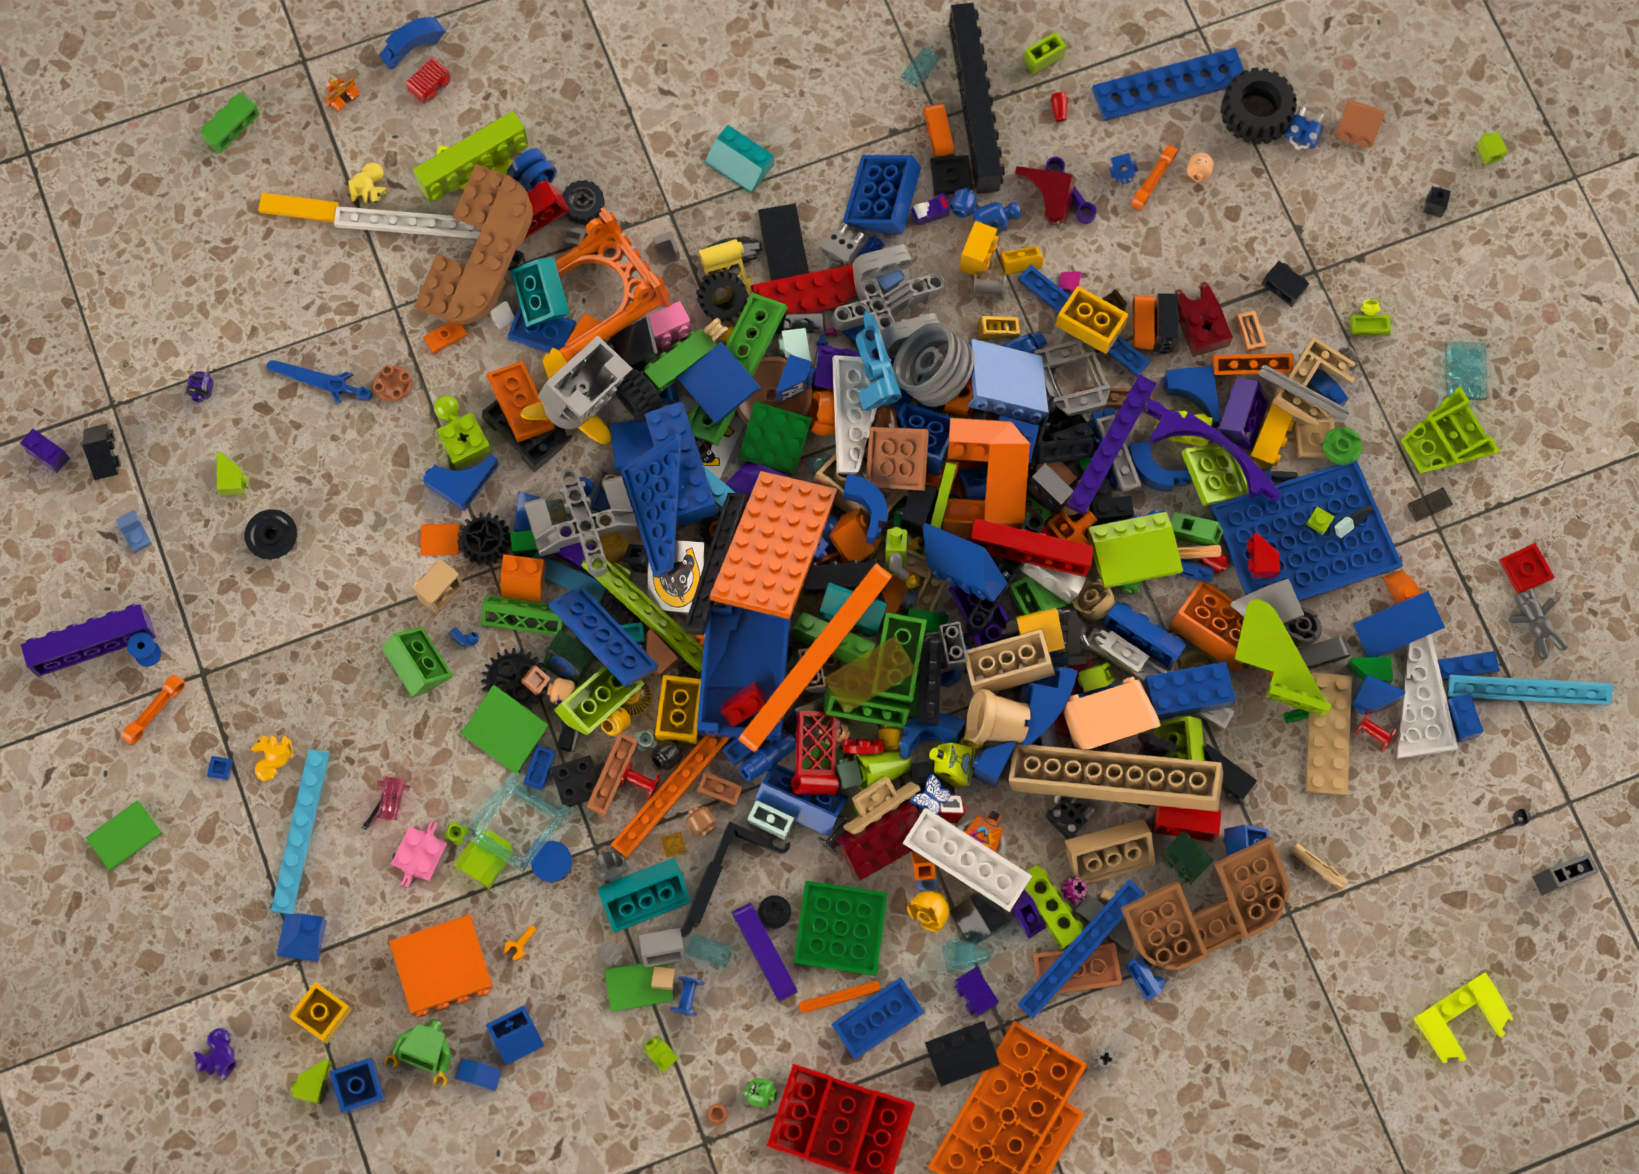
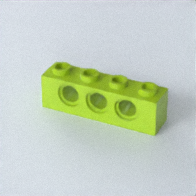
(1063, 937)

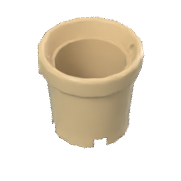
(996, 718)

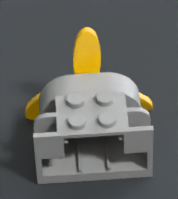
(580, 390)

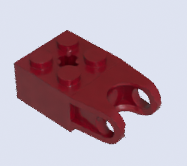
(1200, 316)

